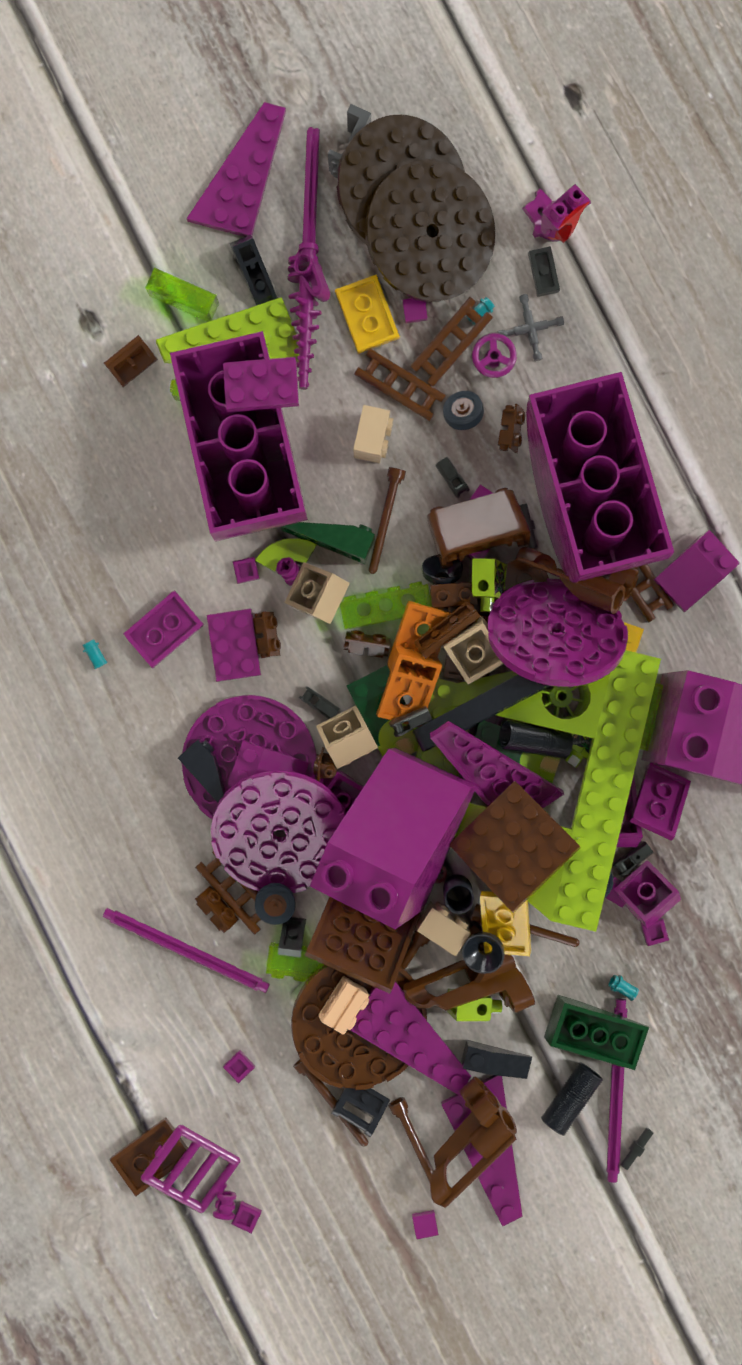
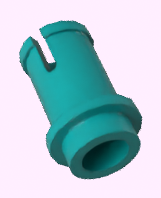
(484, 306)
(94, 654)
(626, 989)

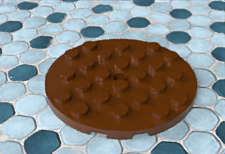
(337, 1057)

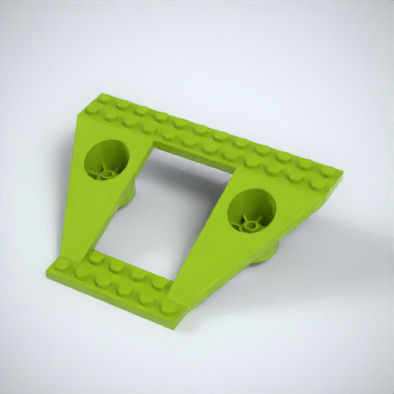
(615, 717)

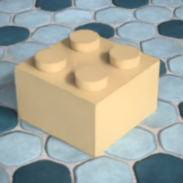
(371, 434)
(317, 592)
(472, 651)
(346, 737)
(443, 928)

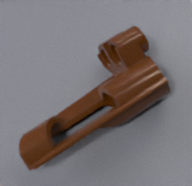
(597, 591)
(505, 981)
(486, 1128)

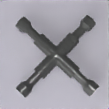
(531, 327)

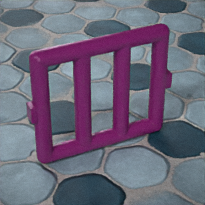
(184, 1196)

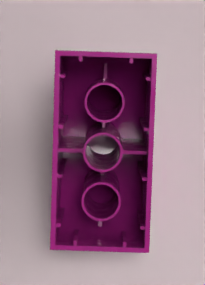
(241, 455)
(595, 479)

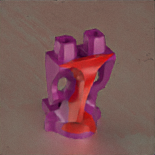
(558, 216)

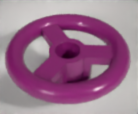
(491, 363)

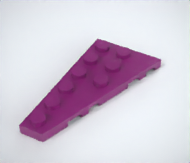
(237, 189)
(490, 768)
(405, 1034)
(500, 1177)

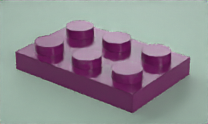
(261, 384)
(163, 629)
(233, 645)
(660, 801)

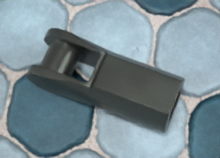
(450, 473)
(323, 705)
(414, 719)
(636, 856)

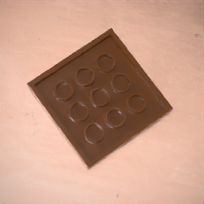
(514, 846)
(360, 944)

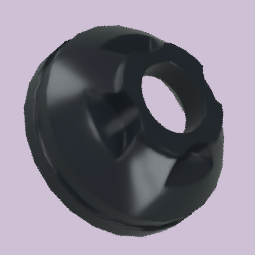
(432, 570)
(481, 961)

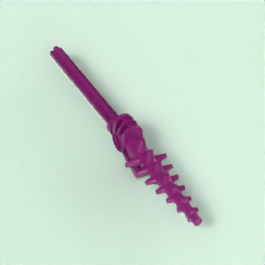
(305, 266)

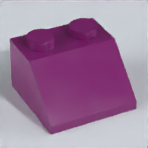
(647, 894)

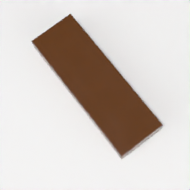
(446, 629)

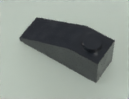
(253, 270)
(204, 767)
(495, 1060)

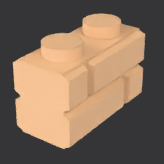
(344, 1005)

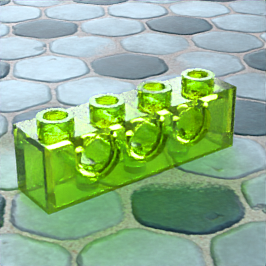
(353, 620)

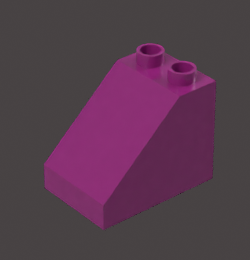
(698, 726)
(394, 839)

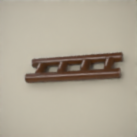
(451, 327)
(395, 371)
(663, 598)
(221, 889)

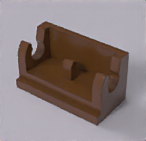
(130, 361)

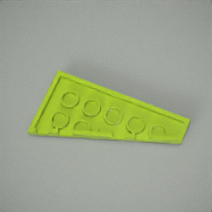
(267, 317)

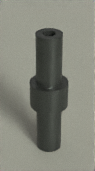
(532, 543)
(637, 1148)

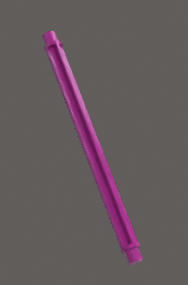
(186, 950)
(615, 1110)

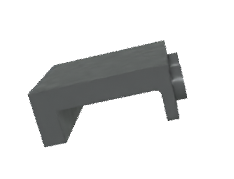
(356, 120)

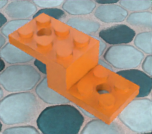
(408, 668)

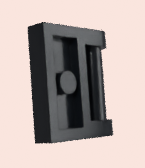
(367, 1101)

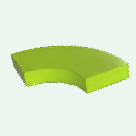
(297, 549)

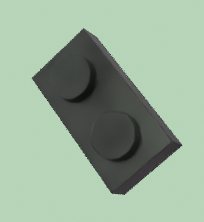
(544, 271)
(292, 937)

